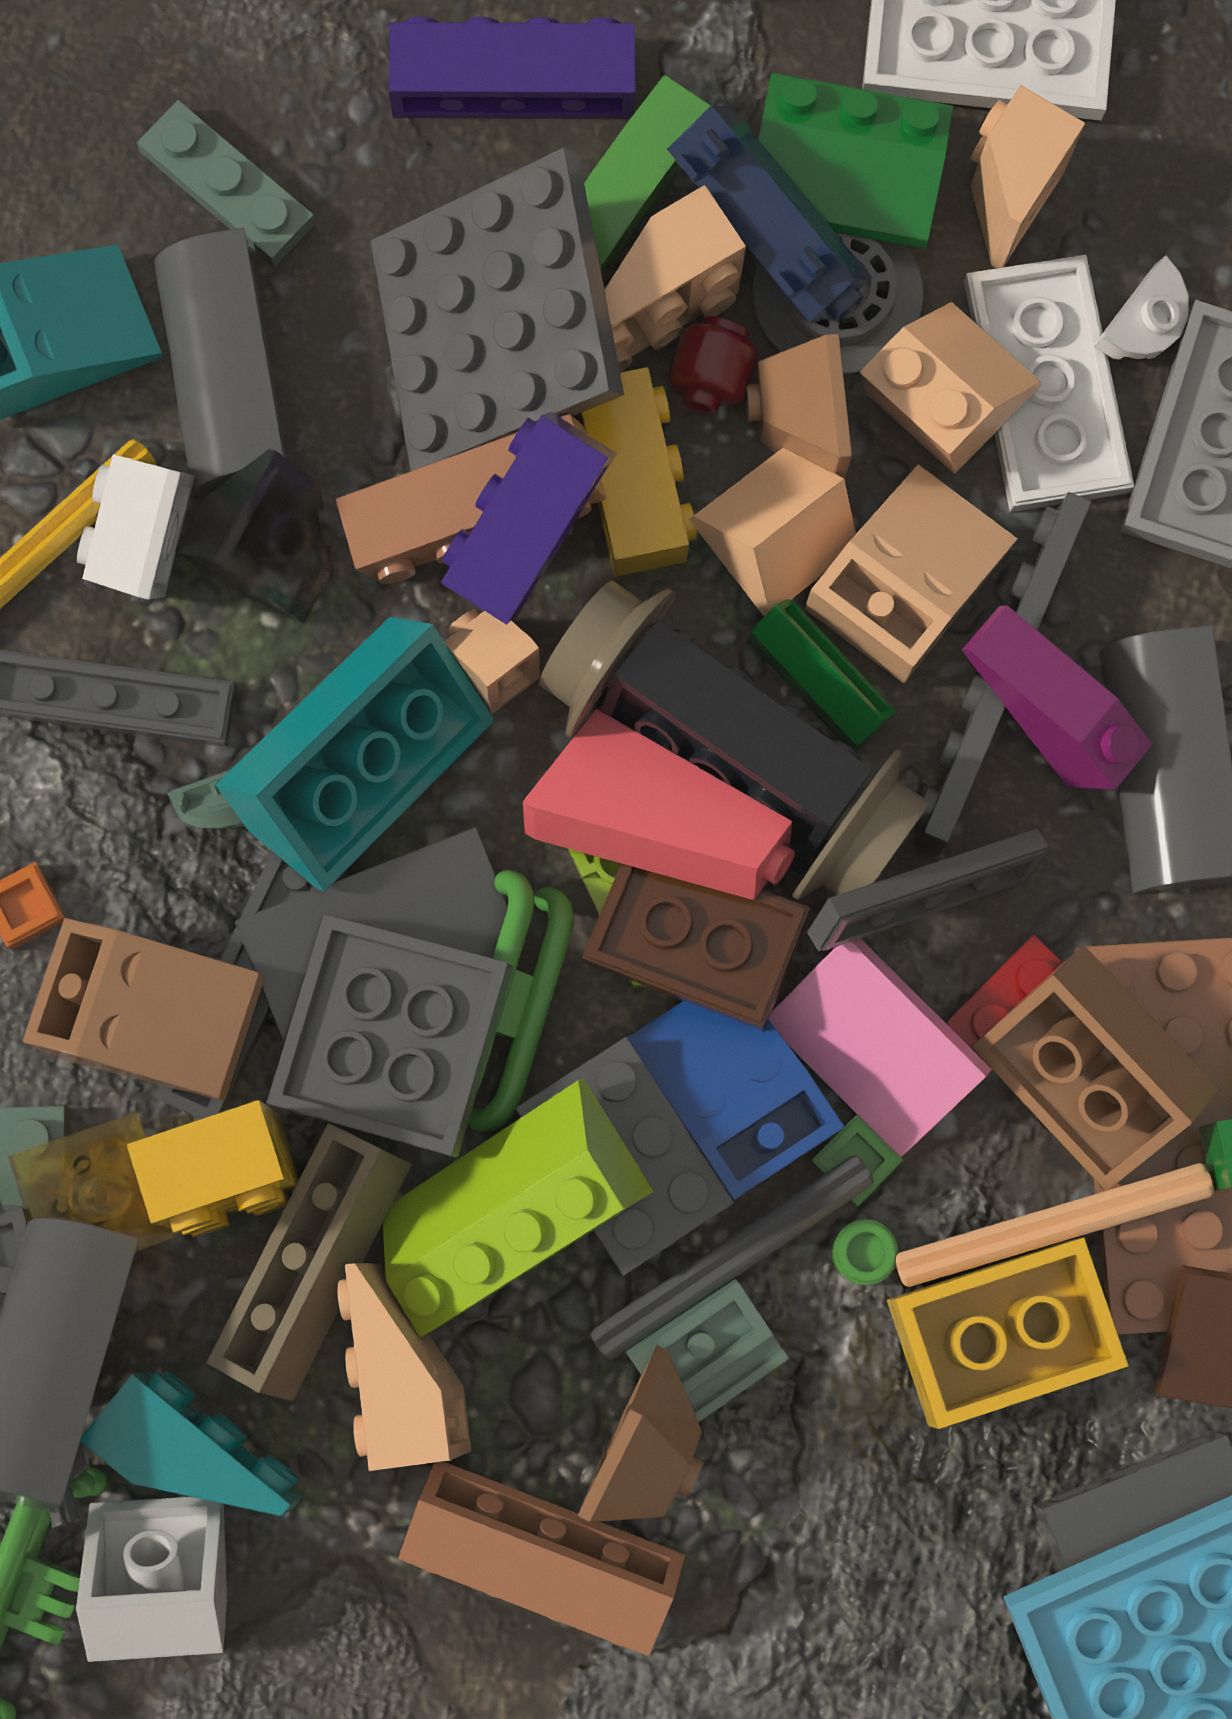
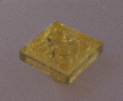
(96, 1194)

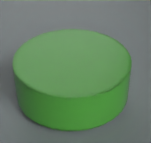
(864, 1252)

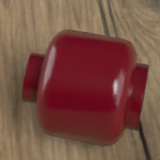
(713, 364)

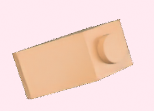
(494, 657)

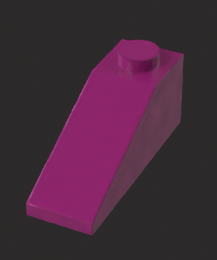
(1057, 703)

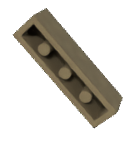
(296, 1279)

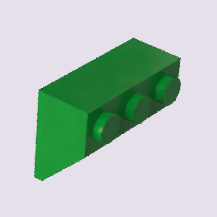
(859, 155)

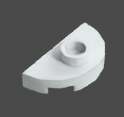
(1150, 317)

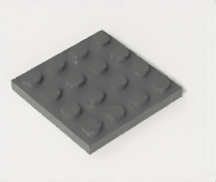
(496, 311)

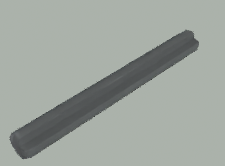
(732, 1257)

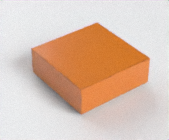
(27, 906)

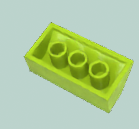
(507, 1207)

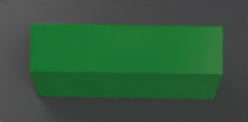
(820, 674)

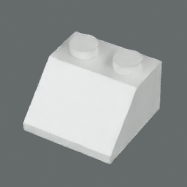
(135, 527)
(153, 1579)

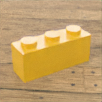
(642, 507)

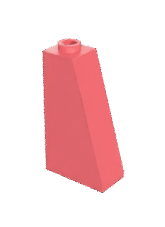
(656, 812)

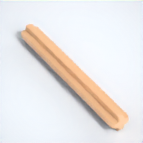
(1054, 1224)

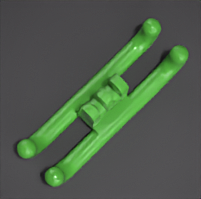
(527, 995)
(29, 1581)

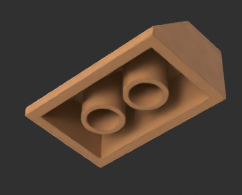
(1096, 1069)

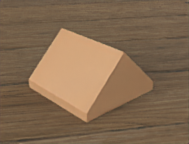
(779, 527)

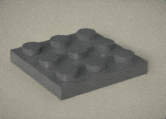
(390, 1035)

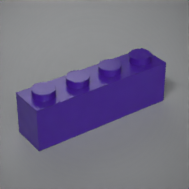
(512, 69)

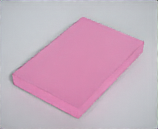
(878, 1045)

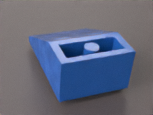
(735, 1092)

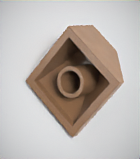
(803, 403)
(648, 1451)

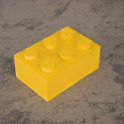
(216, 1168)
(1007, 1333)

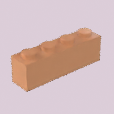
(421, 511)
(542, 1557)

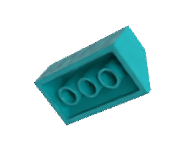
(357, 751)

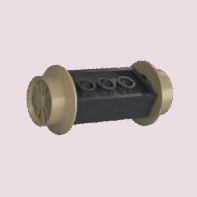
(713, 716)

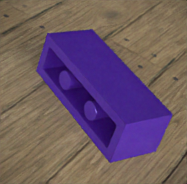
(525, 515)

